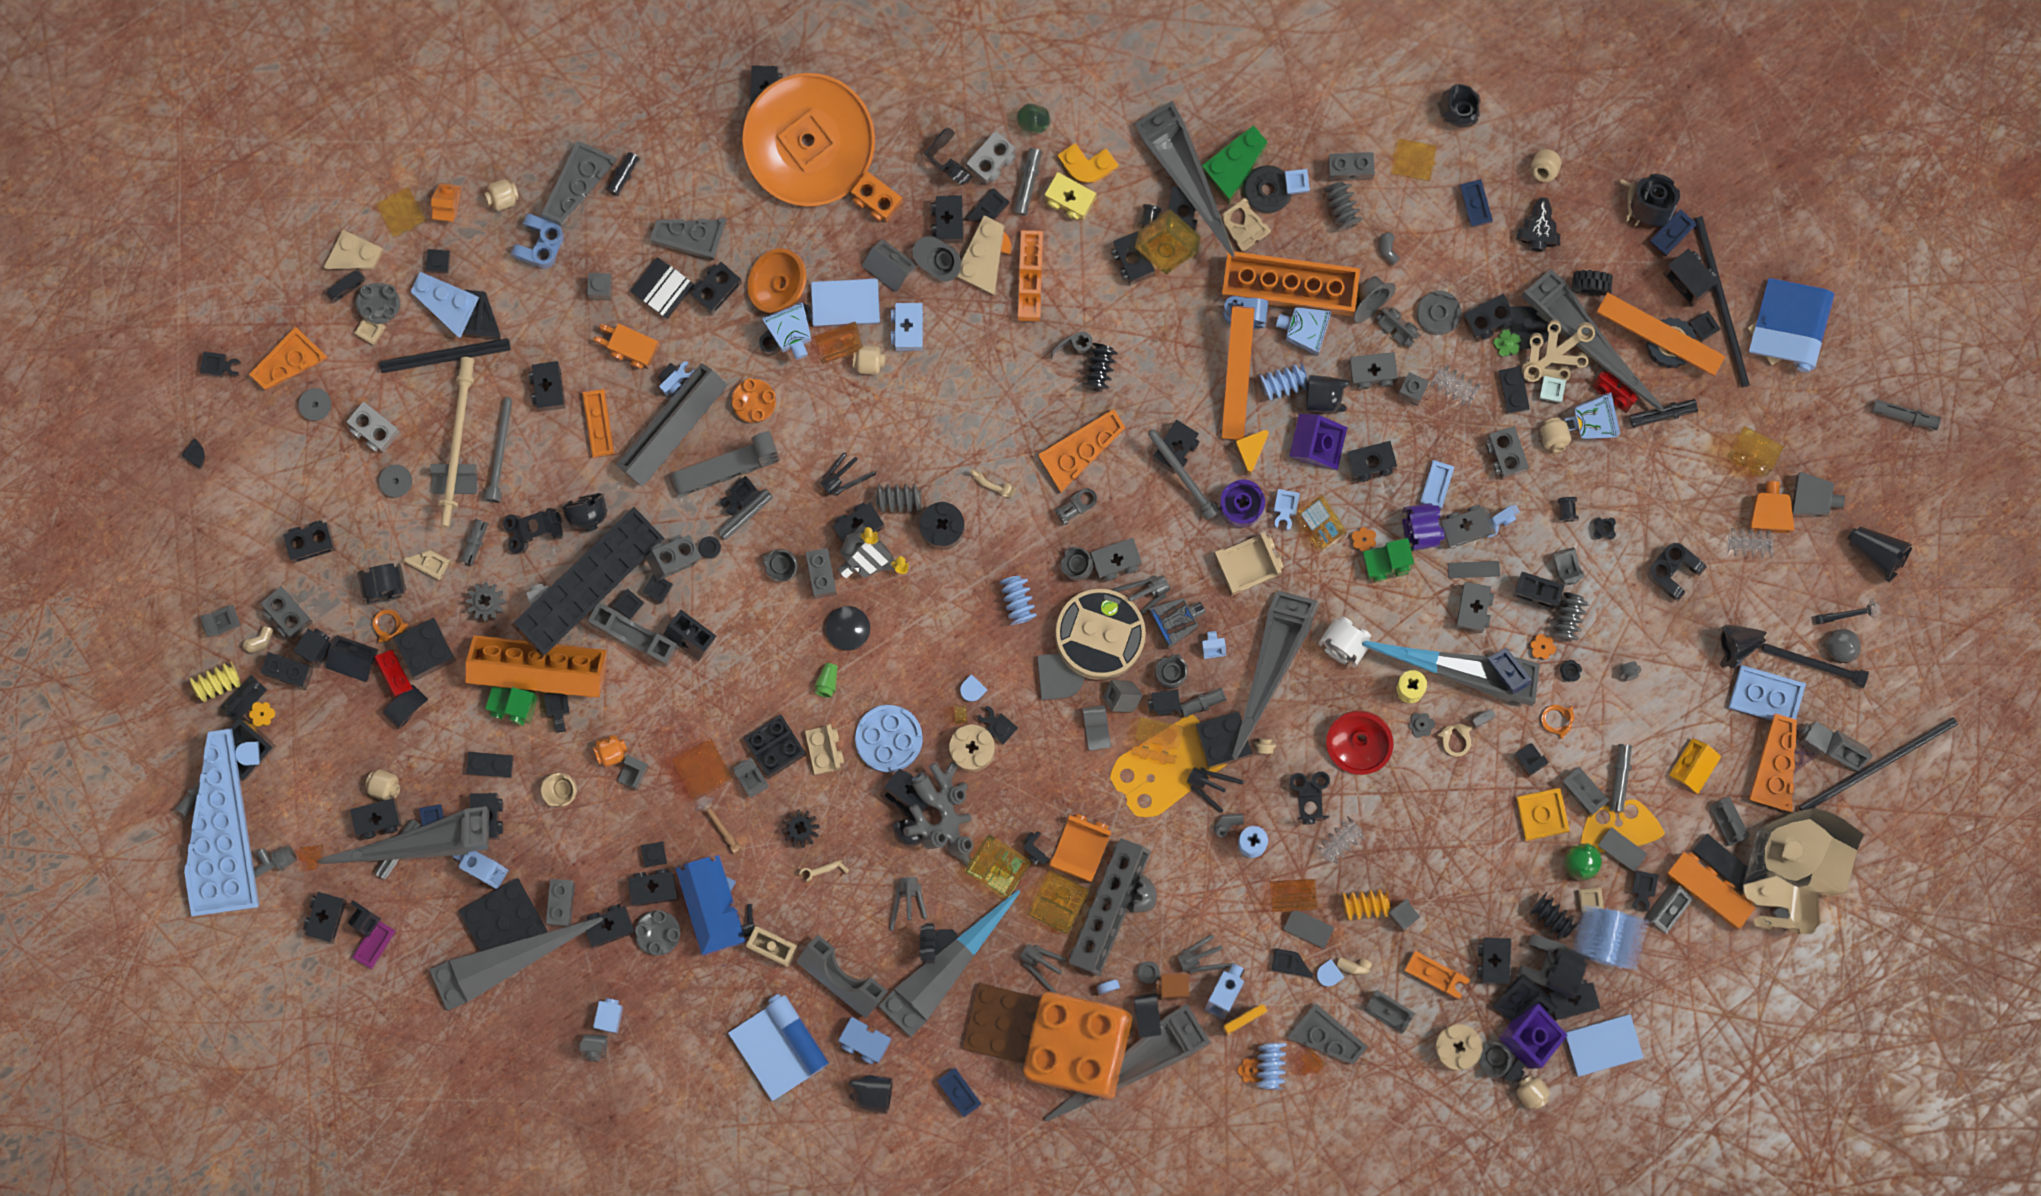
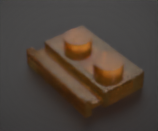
(838, 342)
(1293, 895)

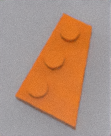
(287, 360)

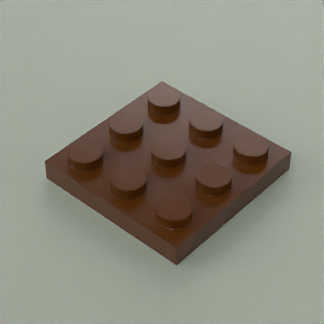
(1001, 1023)

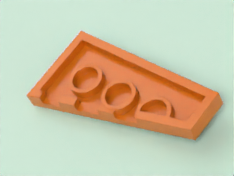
(1074, 453)
(1776, 767)

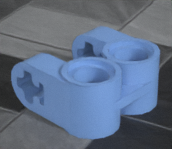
(543, 244)
(1260, 312)

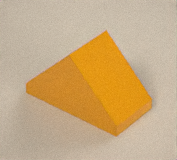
(1250, 449)

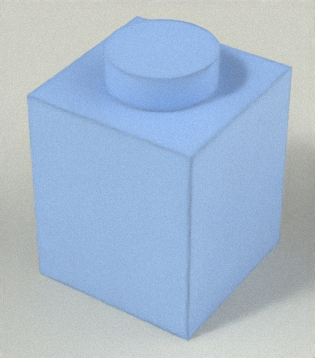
(608, 1015)

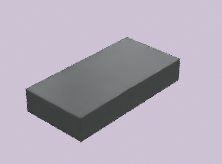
(1622, 849)

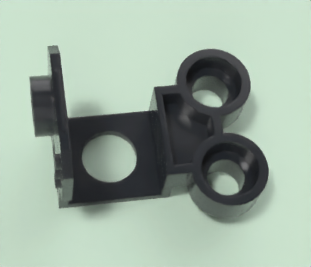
(952, 167)
(548, 523)
(1310, 792)
(933, 943)

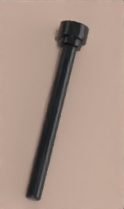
(1857, 677)

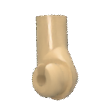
(258, 643)
(1353, 968)

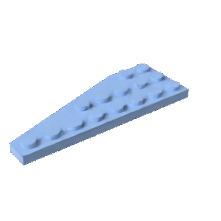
(219, 855)

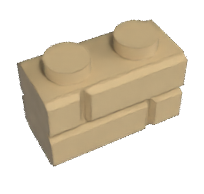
(772, 946)

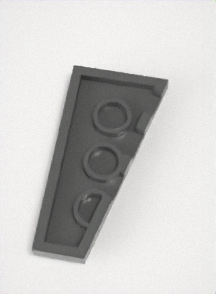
(579, 177)

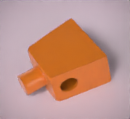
(1772, 511)

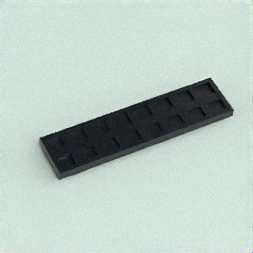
(587, 582)

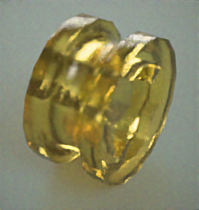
(960, 714)

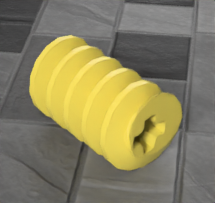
(1409, 678)
(216, 682)

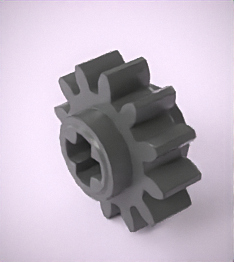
(489, 593)

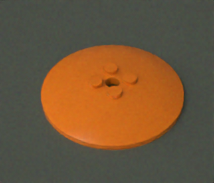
(840, 133)

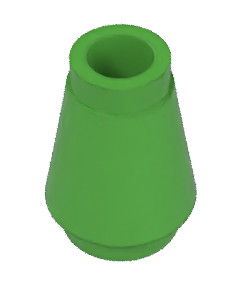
(826, 682)

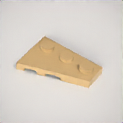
(982, 257)

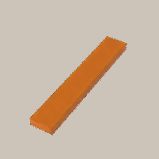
(1660, 334)
(1238, 372)

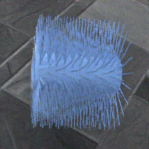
(1611, 937)

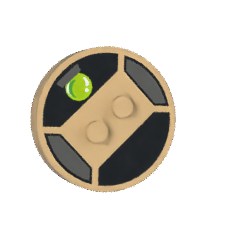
(1100, 634)

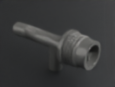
(280, 858)

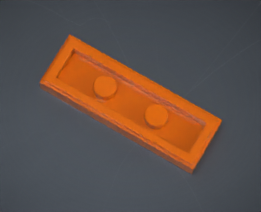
(598, 423)

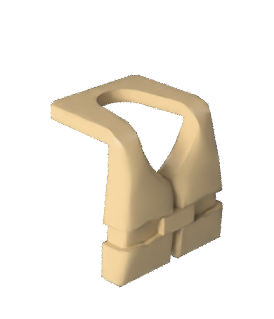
(1251, 231)

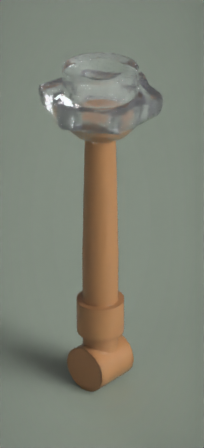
(705, 804)

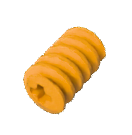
(1366, 904)

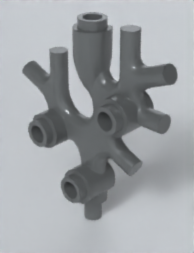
(948, 828)

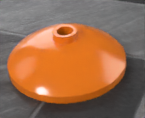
(768, 280)

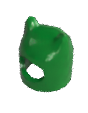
(1582, 862)

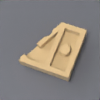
(353, 253)

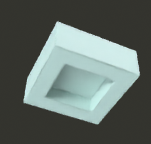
(1552, 389)

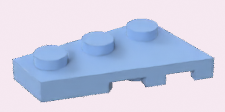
(445, 301)

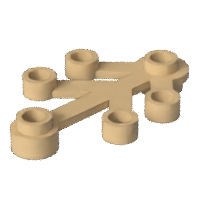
(1556, 354)

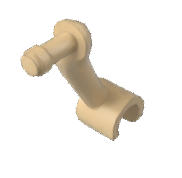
(1630, 194)
(1006, 491)
(823, 869)

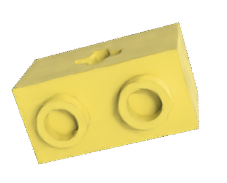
(1082, 196)

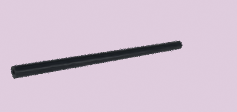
(1722, 303)
(1878, 765)

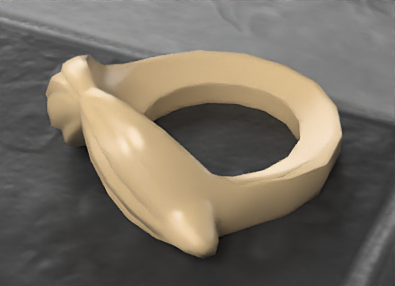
(1463, 730)

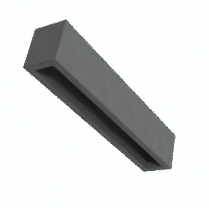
(671, 424)

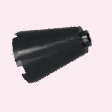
(1880, 551)

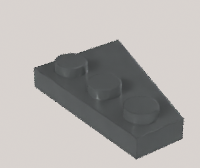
(692, 237)
(1328, 1035)

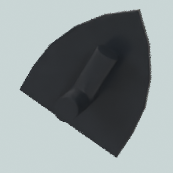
(1528, 323)

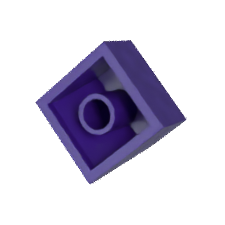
(1318, 441)
(1533, 1037)

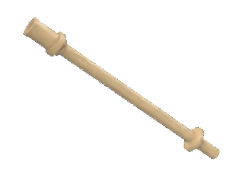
(464, 381)

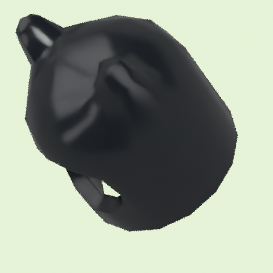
(1325, 394)
(872, 1093)

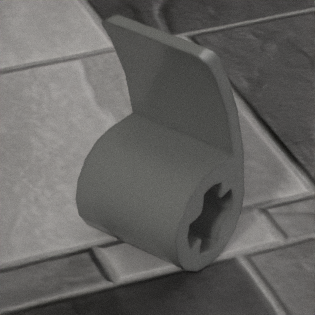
(1074, 340)
(1096, 727)

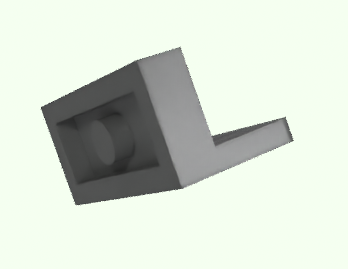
(889, 264)
(465, 479)

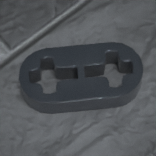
(345, 286)

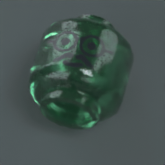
(1033, 118)

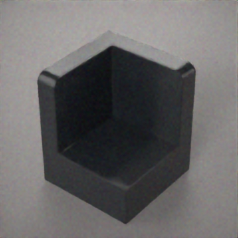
(1530, 759)
(363, 919)

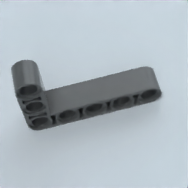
(727, 466)

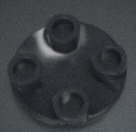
(848, 628)

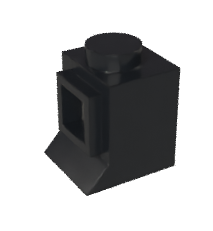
(1164, 703)

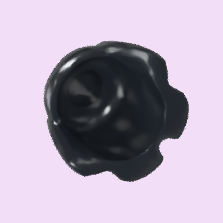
(1739, 643)

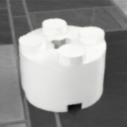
(1345, 641)

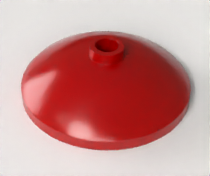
(1357, 754)

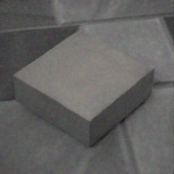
(1483, 718)

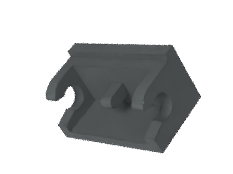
(1584, 791)
(1389, 1011)

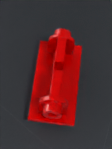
(1622, 398)
(393, 673)

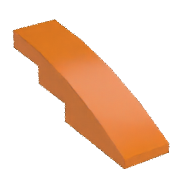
(1030, 275)

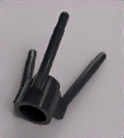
(831, 480)
(1199, 779)

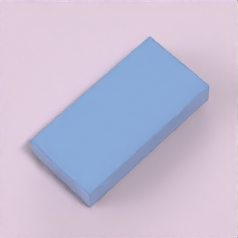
(1437, 483)

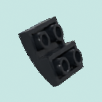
(775, 746)

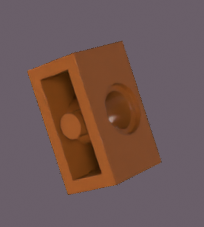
(1173, 986)

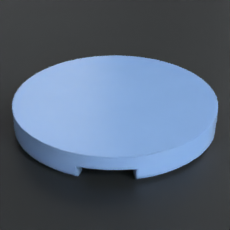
(888, 738)

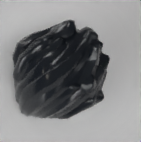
(1460, 106)

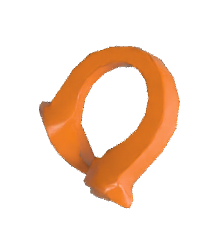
(400, 626)
(1567, 712)

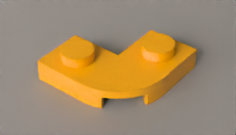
(1087, 170)

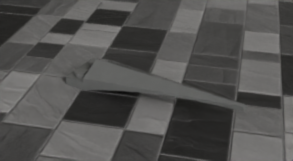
(1172, 145)
(1556, 301)
(1285, 630)
(446, 837)
(476, 973)
(1179, 1040)

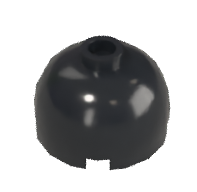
(586, 511)

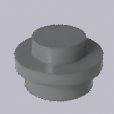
(1630, 671)

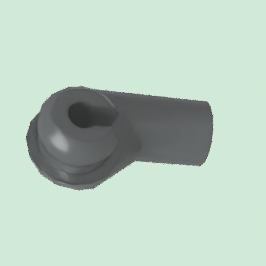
(1385, 248)
(1225, 823)

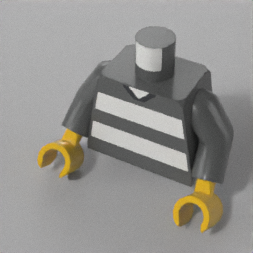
(868, 555)

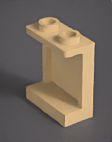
(1249, 563)

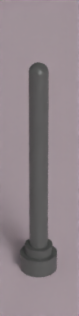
(493, 492)
(1207, 508)

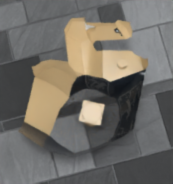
(1797, 861)

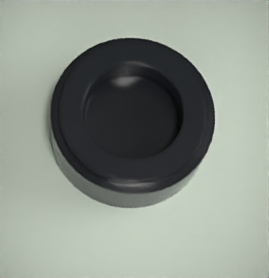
(709, 547)

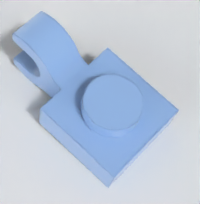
(672, 383)
(1506, 516)

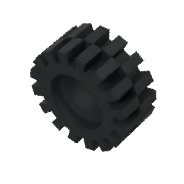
(1592, 282)

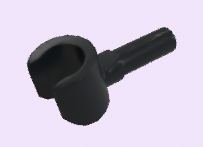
(749, 927)

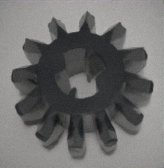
(794, 833)

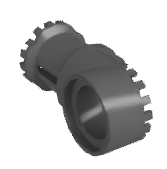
(1076, 504)

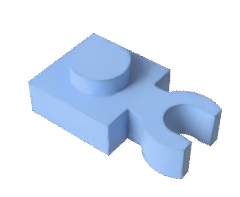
(1286, 505)

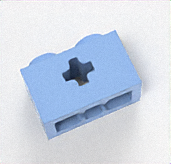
(912, 314)

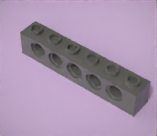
(1120, 900)

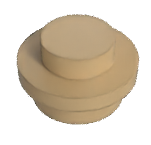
(1264, 745)

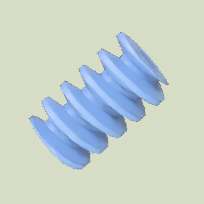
(1284, 381)
(1017, 599)
(1261, 838)
(1271, 1066)

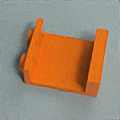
(1081, 848)

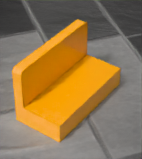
(1695, 765)

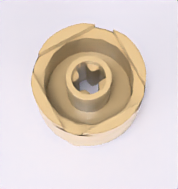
(980, 758)
(1470, 1043)

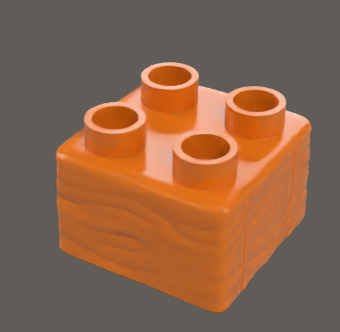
(1077, 1045)

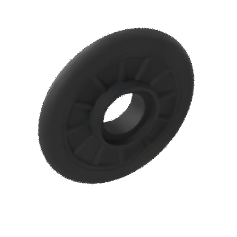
(1255, 195)

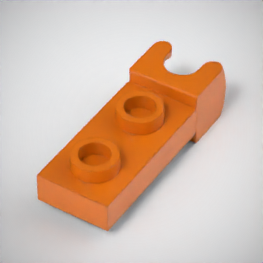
(1435, 974)

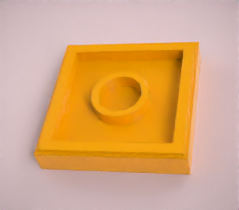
(1542, 814)
(1245, 1019)

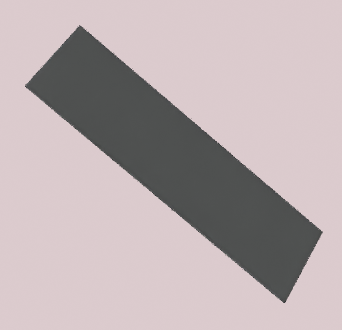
(1474, 569)

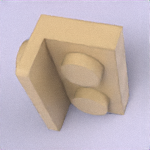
(823, 749)

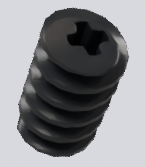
(1099, 368)
(1553, 917)

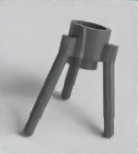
(1157, 586)
(908, 888)
(1032, 956)
(1190, 960)

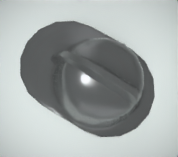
(937, 258)
(1371, 297)

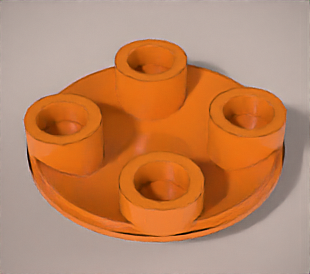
(753, 400)

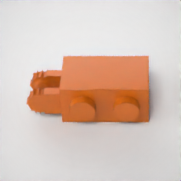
(629, 345)

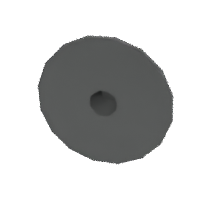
(315, 404)
(395, 480)

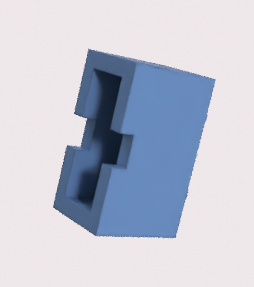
(859, 1039)

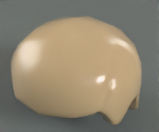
(558, 789)

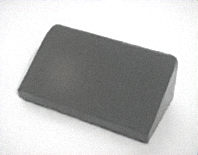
(1848, 751)
(1669, 907)
(1308, 928)

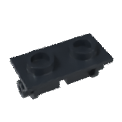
(243, 698)

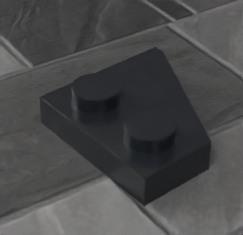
(482, 320)

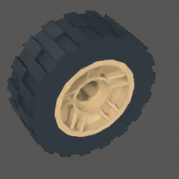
(1663, 357)

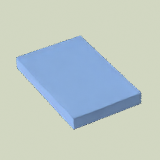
(845, 302)
(1765, 693)
(1604, 1045)

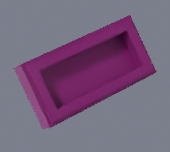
(374, 945)

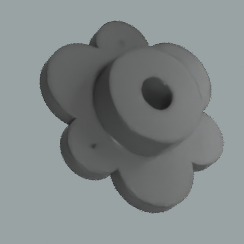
(1419, 731)

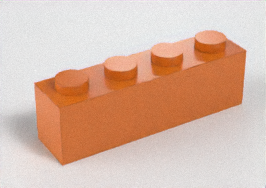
(1710, 890)

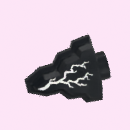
(1539, 228)

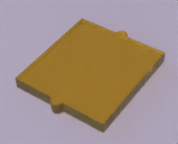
(1414, 159)
(401, 212)

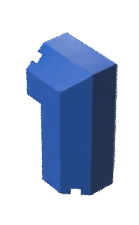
(710, 904)

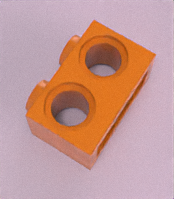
(880, 193)

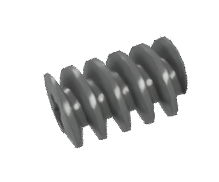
(1342, 205)
(898, 498)
(1571, 612)

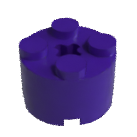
(1254, 499)
(1422, 526)

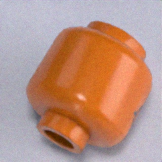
(610, 750)

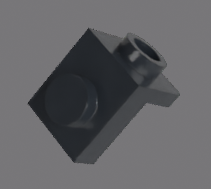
(1035, 855)

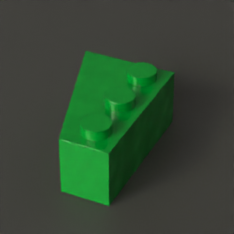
(1235, 162)

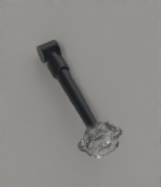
(1872, 609)

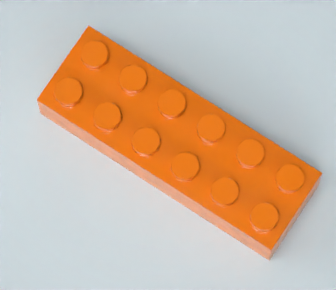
(1292, 283)
(518, 665)

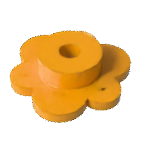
(258, 708)

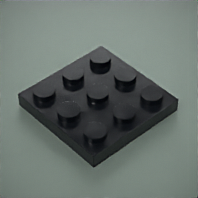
(503, 917)

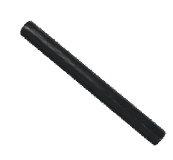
(445, 355)

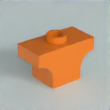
(446, 202)

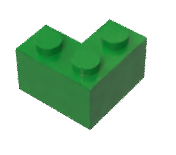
(1388, 560)
(512, 703)

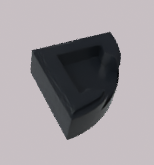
(195, 454)

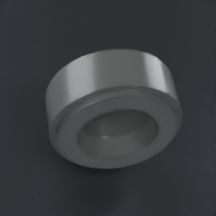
(1148, 972)

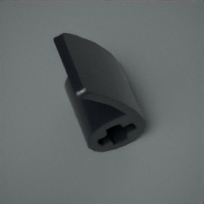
(404, 706)
(1147, 1015)

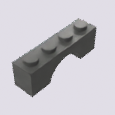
(632, 634)
(820, 962)

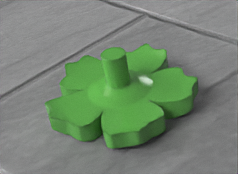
(1508, 343)

